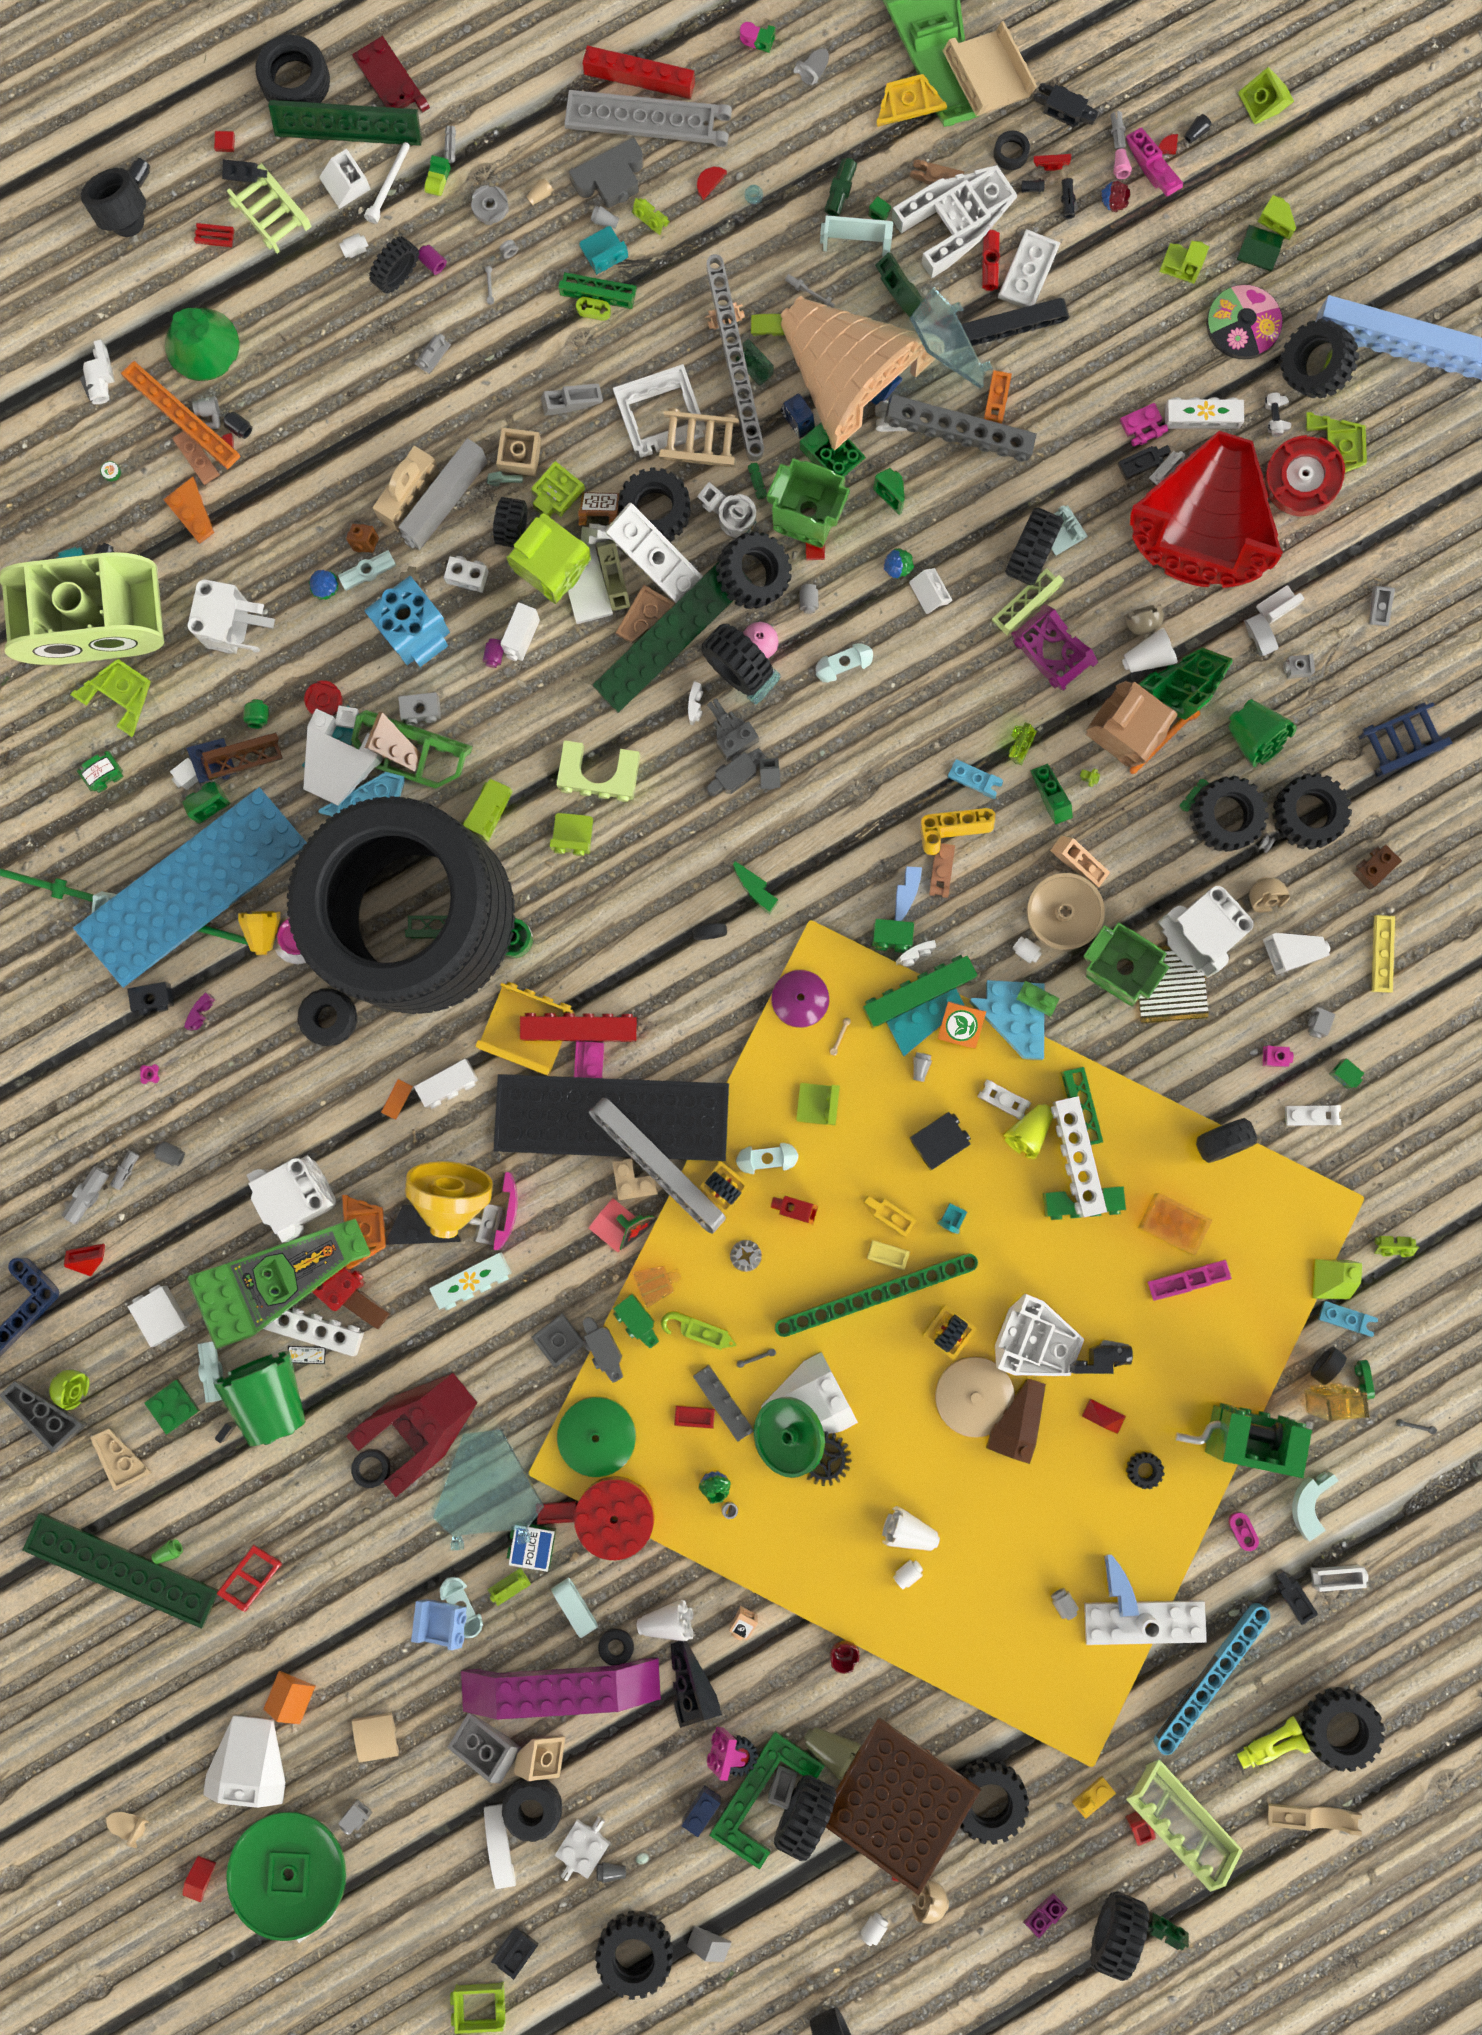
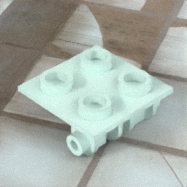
(1070, 532)

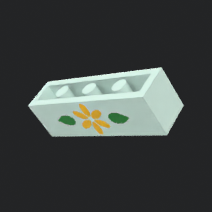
(471, 1280)

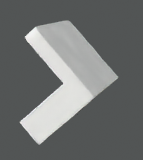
(930, 590)
(1279, 604)

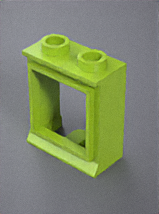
(482, 2025)

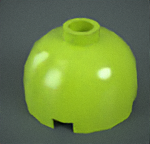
(68, 1388)

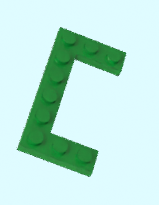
(726, 1828)

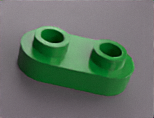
(1363, 1371)

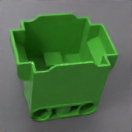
(803, 487)
(1119, 945)

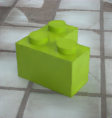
(1184, 262)

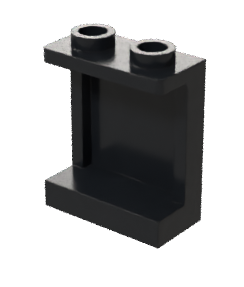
(940, 1140)

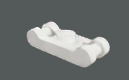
(1004, 1099)

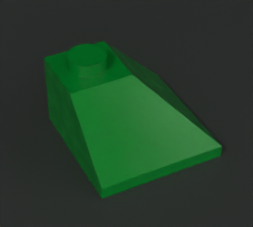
(890, 488)

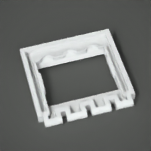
(649, 387)

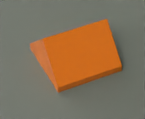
(288, 1699)

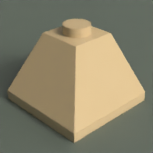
(540, 1759)

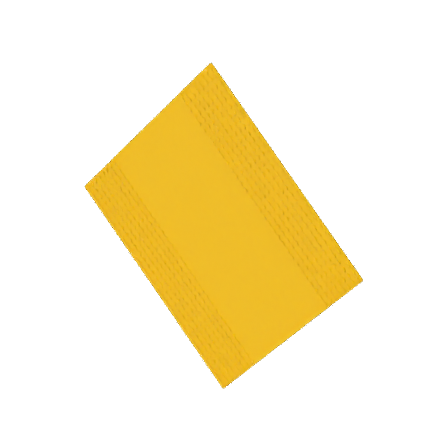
(1005, 1527)

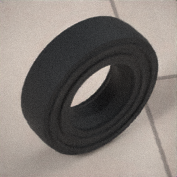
(709, 931)
(615, 1634)

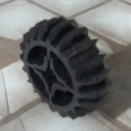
(833, 1456)

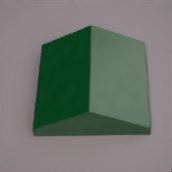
(1260, 248)

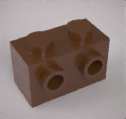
(1377, 867)

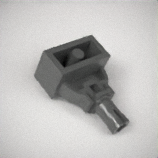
(734, 734)

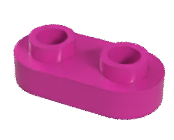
(1243, 1530)

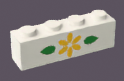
(1204, 413)

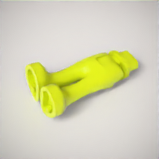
(1263, 1751)

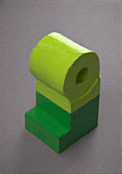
(437, 175)

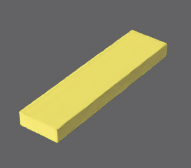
(1383, 953)

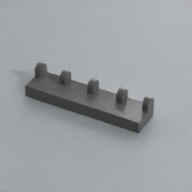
(723, 1403)

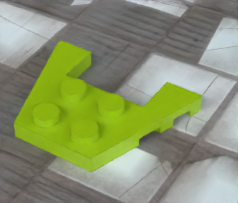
(1345, 436)
(122, 686)

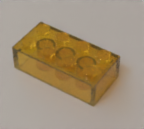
(1336, 1402)

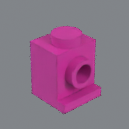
(1270, 1056)

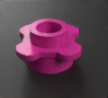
(145, 1078)

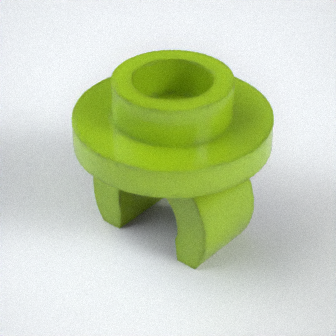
(1090, 777)

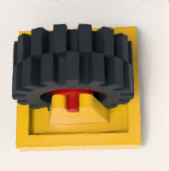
(724, 1187)
(949, 1332)

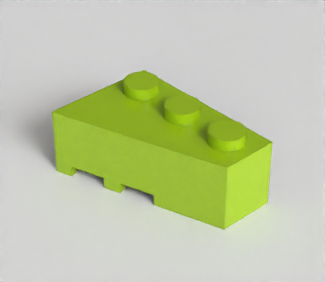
(488, 809)

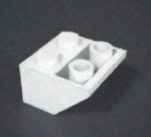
(344, 179)

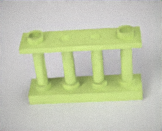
(287, 205)

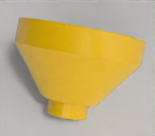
(447, 1194)

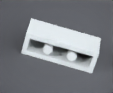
(446, 1084)

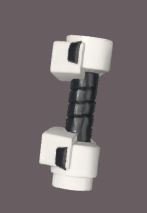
(1276, 426)

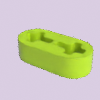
(593, 308)

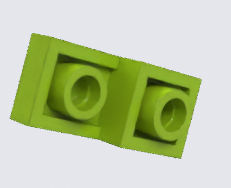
(766, 324)

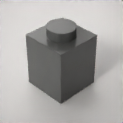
(769, 773)

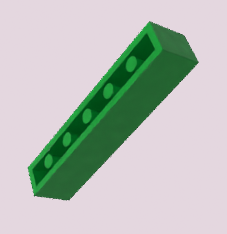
(920, 991)

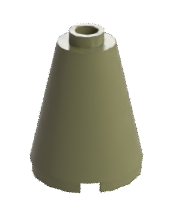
(832, 1750)

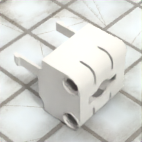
(221, 617)

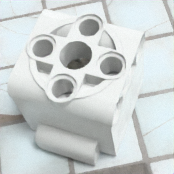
(1206, 930)
(290, 1196)

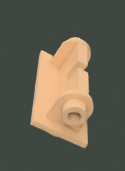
(713, 324)

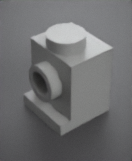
(1293, 671)
(1320, 1023)
(354, 1817)

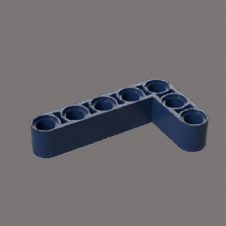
(24, 1311)

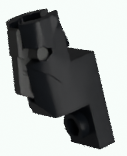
(1103, 1357)

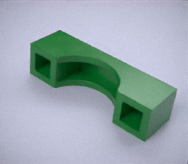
(1059, 1203)

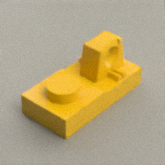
(1093, 1797)

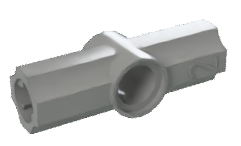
(85, 1195)

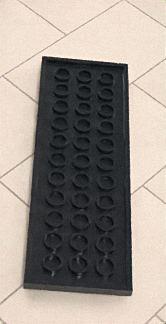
(554, 1116)

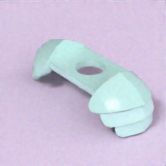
(829, 667)
(783, 1156)
(453, 1591)

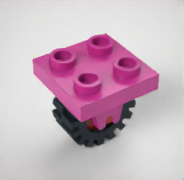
(730, 1754)

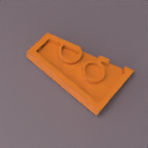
(189, 508)

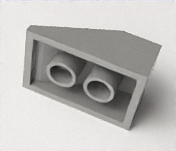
(484, 1748)

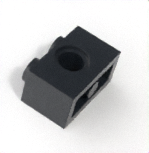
(139, 998)

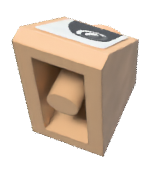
(743, 1623)

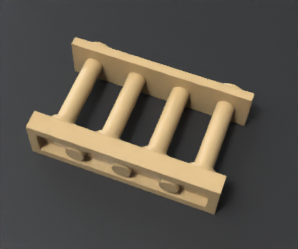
(687, 455)

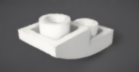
(694, 708)
(911, 955)

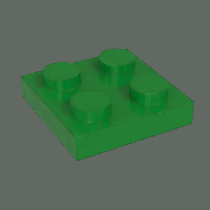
(172, 1406)

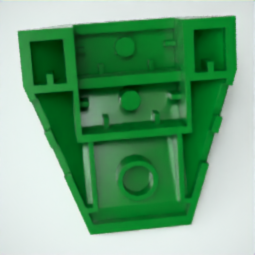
(1190, 682)

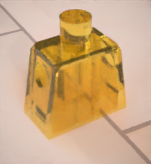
(656, 1283)

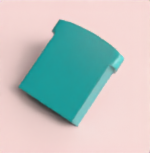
(952, 1218)

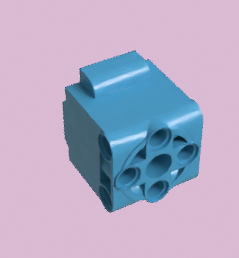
(419, 635)

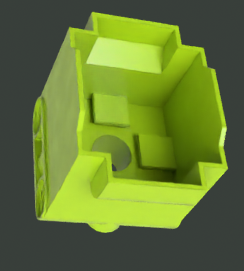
(549, 558)

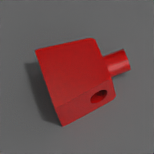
(802, 1210)

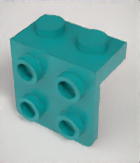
(603, 249)

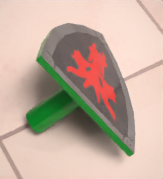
(634, 1228)

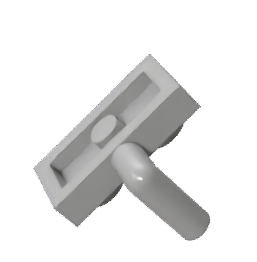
(487, 1224)

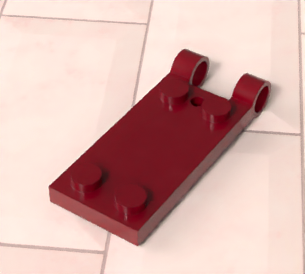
(388, 76)

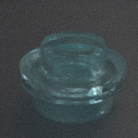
(753, 189)

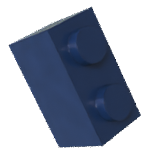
(701, 1811)

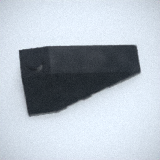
(695, 1695)

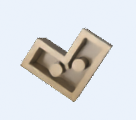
(628, 1185)

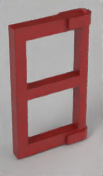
(238, 1571)

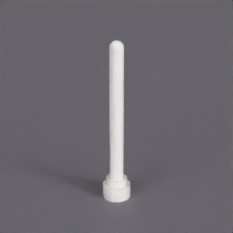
(373, 213)

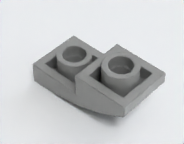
(1261, 632)

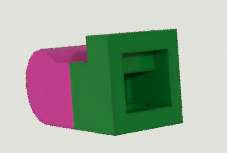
(757, 37)

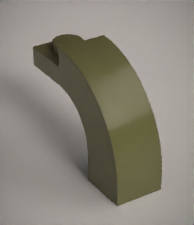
(613, 575)

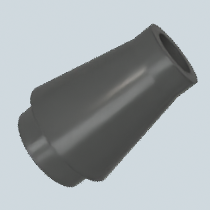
(609, 1872)

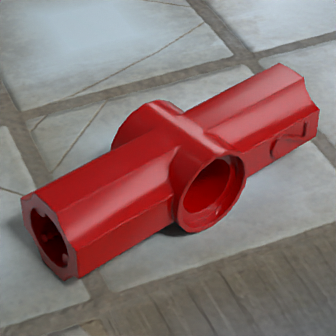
(990, 270)

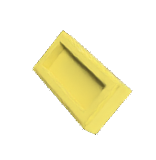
(888, 1255)

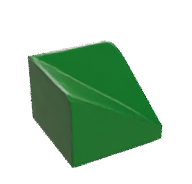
(879, 209)

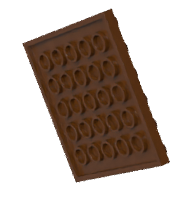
(900, 1806)

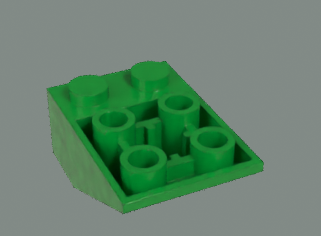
(820, 452)

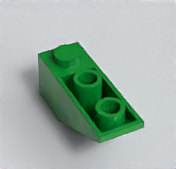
(1052, 794)

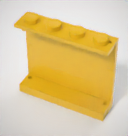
(503, 1029)

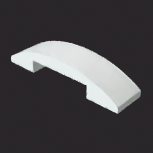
(498, 1847)

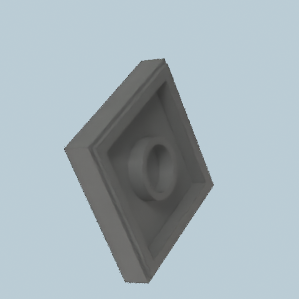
(558, 1340)

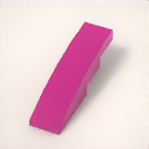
(1189, 1280)

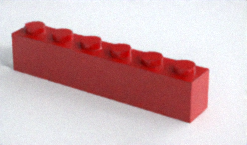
(638, 72)
(578, 1028)

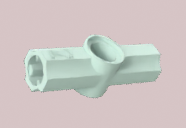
(377, 564)
(209, 1370)

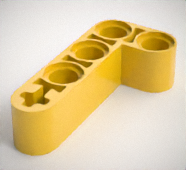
(979, 822)

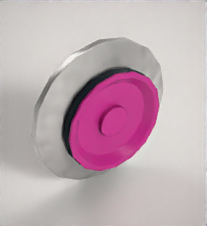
(285, 944)

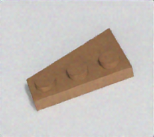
(643, 613)

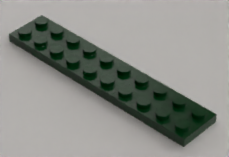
(663, 641)
(120, 1570)

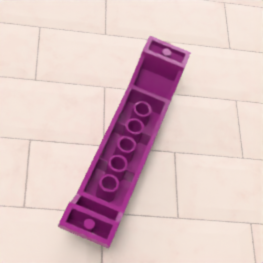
(560, 1690)

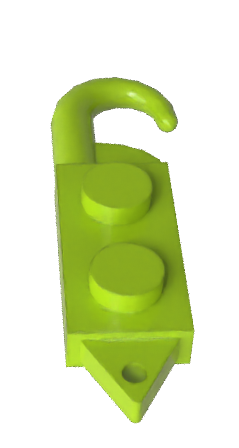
(699, 1331)

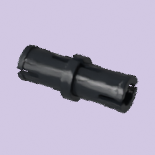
(1068, 198)

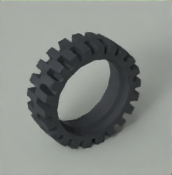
(394, 265)

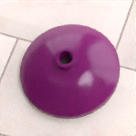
(796, 1012)

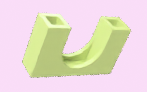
(620, 785)

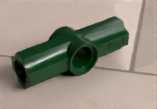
(840, 187)

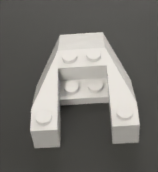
(967, 207)

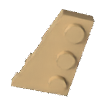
(118, 1460)

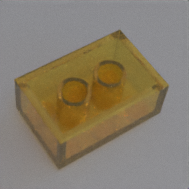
(1175, 1224)

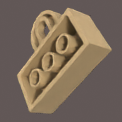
(406, 488)

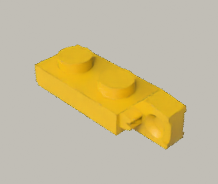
(891, 1215)

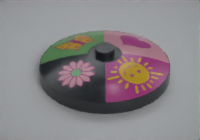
(1244, 322)

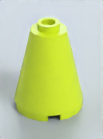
(1030, 1131)

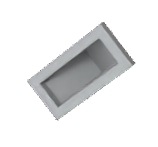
(782, 1787)
(708, 1945)

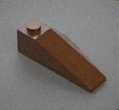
(1018, 1428)

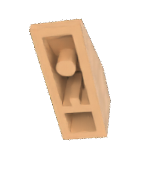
(1080, 860)

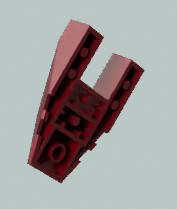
(426, 1419)

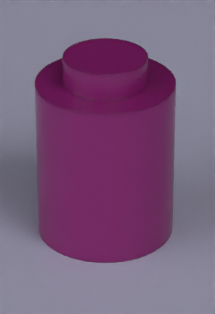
(432, 259)

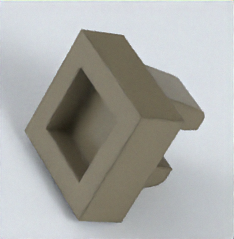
(411, 571)

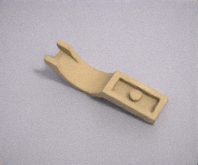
(1313, 1817)

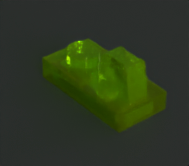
(1024, 736)

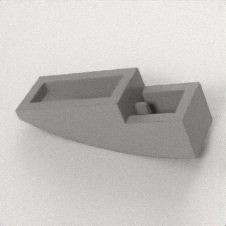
(571, 399)

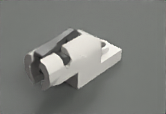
(98, 375)

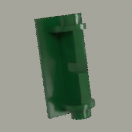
(1176, 1936)

